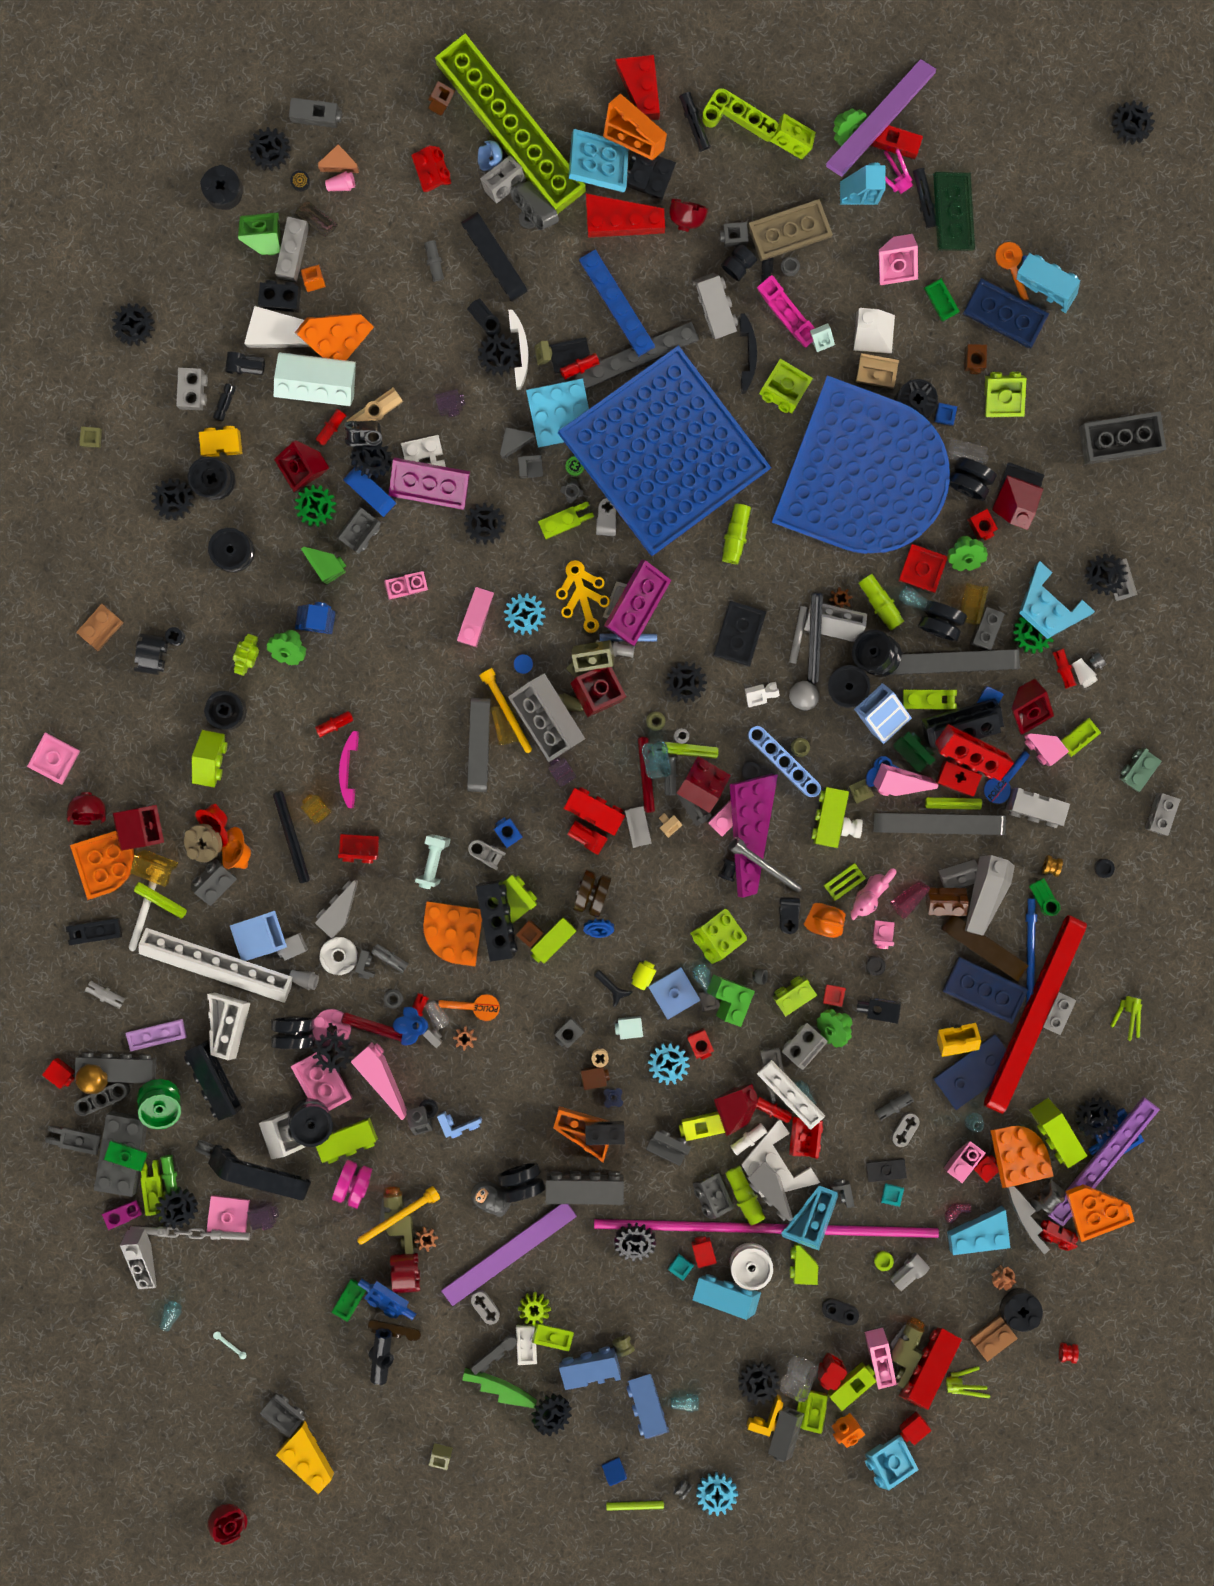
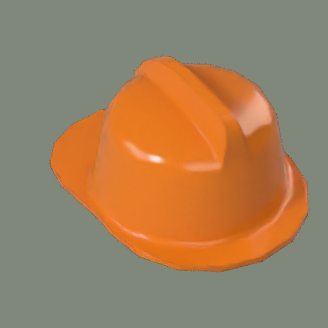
(236, 852)
(825, 920)

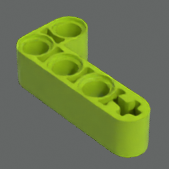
(742, 118)

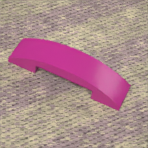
(786, 310)
(351, 744)

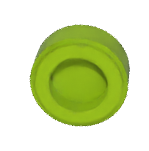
(883, 1260)

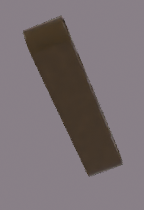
(985, 948)

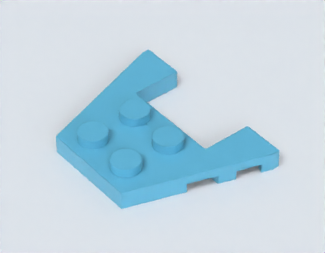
(1045, 611)

